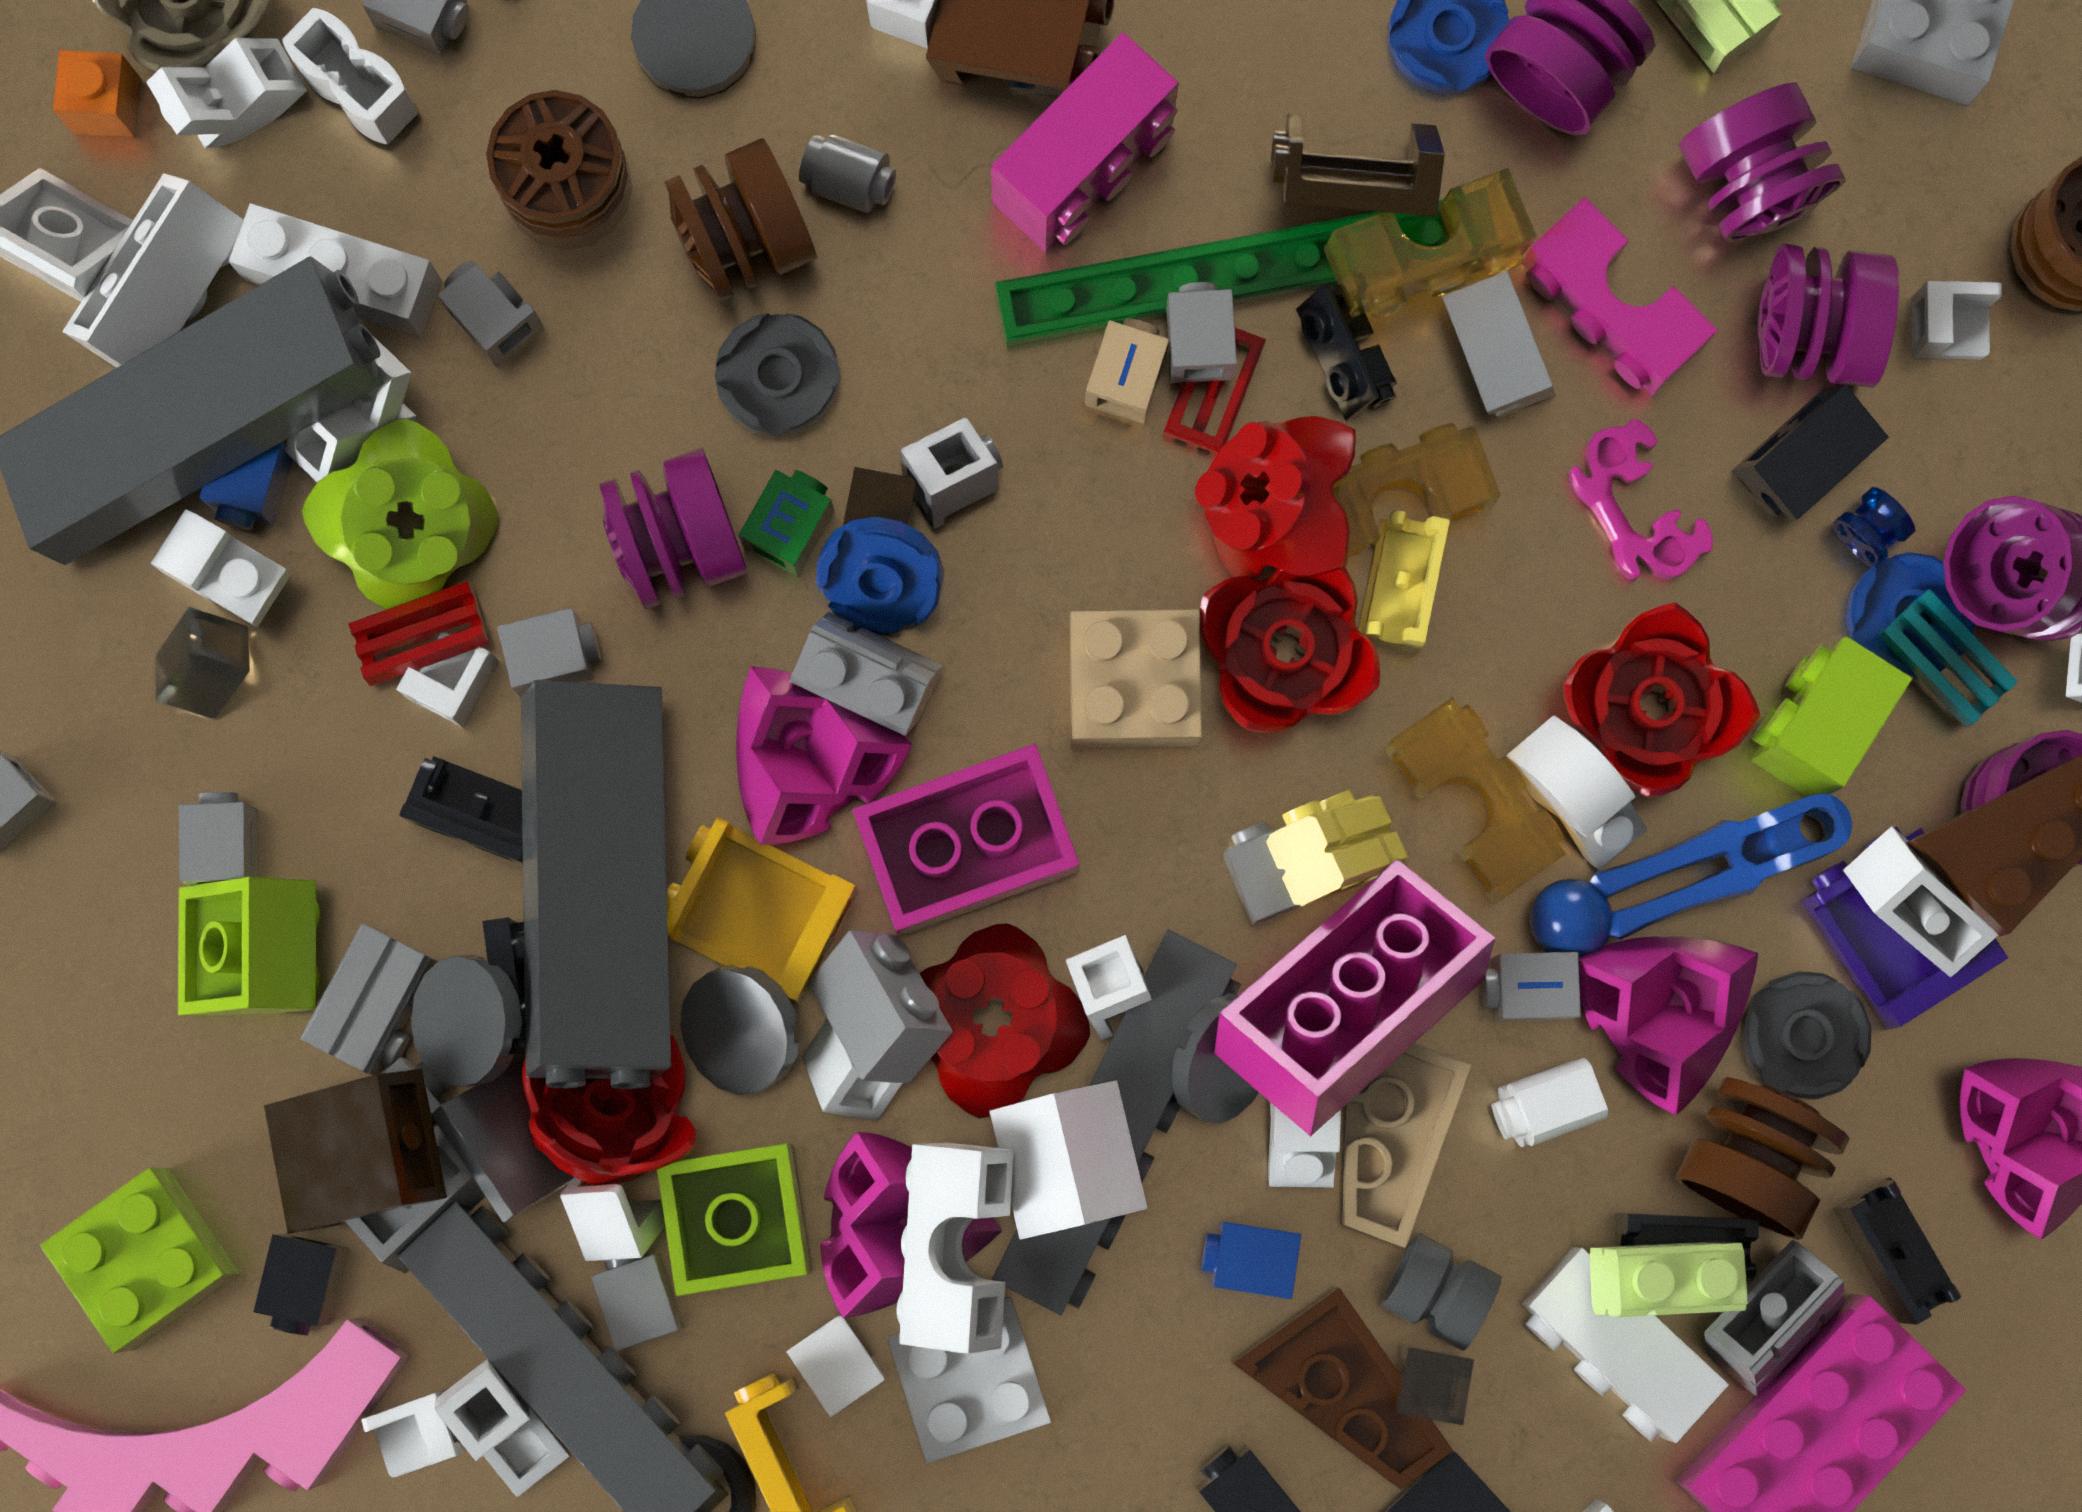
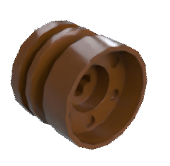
(573, 200)
(740, 220)
(2049, 240)
(1763, 1157)

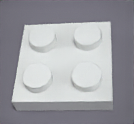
(971, 1397)

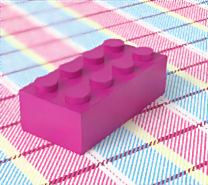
(1353, 996)
(1826, 1421)

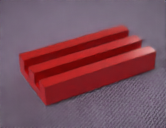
(1195, 436)
(414, 624)

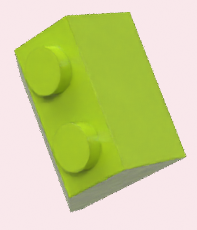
(247, 947)

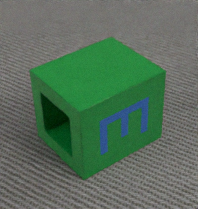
(788, 520)

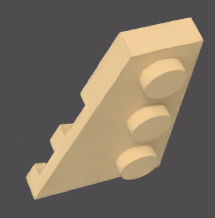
(1396, 1139)

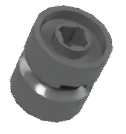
(1442, 1292)

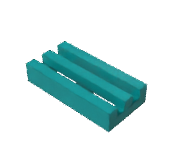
(1966, 643)

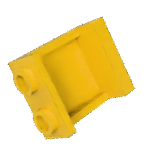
(756, 907)
(765, 1450)

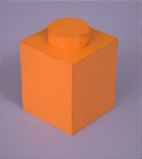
(96, 93)

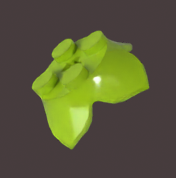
(398, 465)

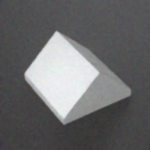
(58, 232)
(1069, 1159)

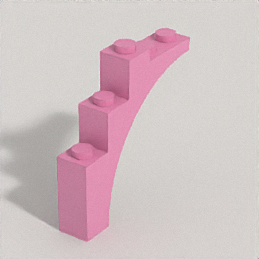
(294, 1428)

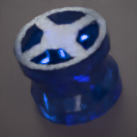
(1874, 526)

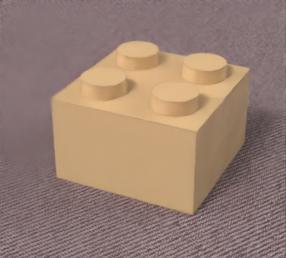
(1135, 679)

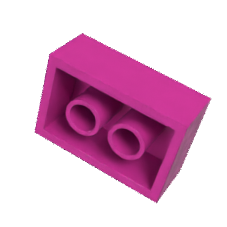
(1085, 144)
(966, 840)

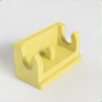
(1403, 581)

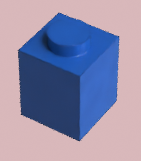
(250, 490)
(1252, 1259)

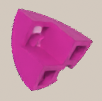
(806, 757)
(1667, 1009)
(2029, 1136)
(867, 1225)

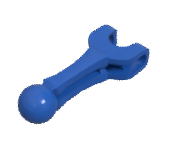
(1579, 918)

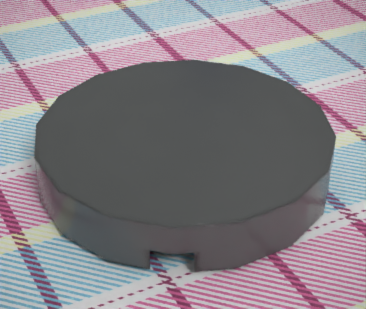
(693, 43)
(777, 375)
(465, 1020)
(739, 1029)
(1805, 1035)
(1201, 1078)

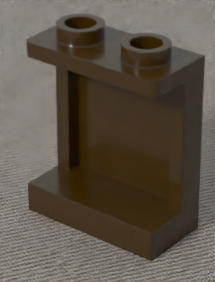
(1360, 181)
(355, 1150)

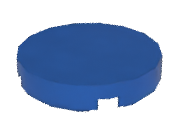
(1445, 41)
(880, 574)
(1886, 592)

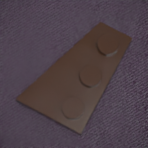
(2012, 847)
(1347, 1387)

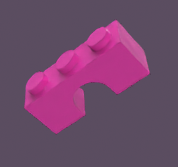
(1647, 340)

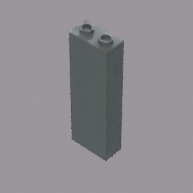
(188, 410)
(594, 884)

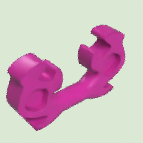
(1612, 456)

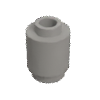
(847, 172)

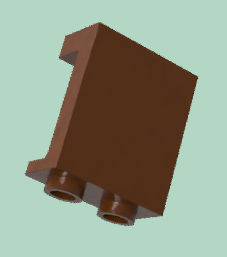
(1017, 39)

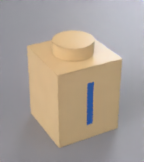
(1127, 369)

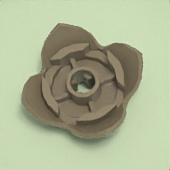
(181, 33)

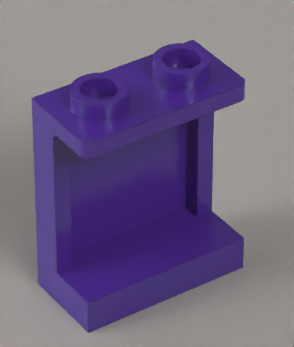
(1881, 963)

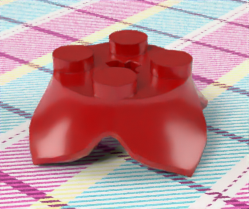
(1275, 497)
(1275, 695)
(1706, 704)
(1045, 1027)
(608, 1131)

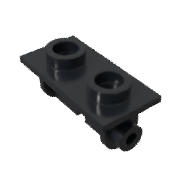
(1351, 374)

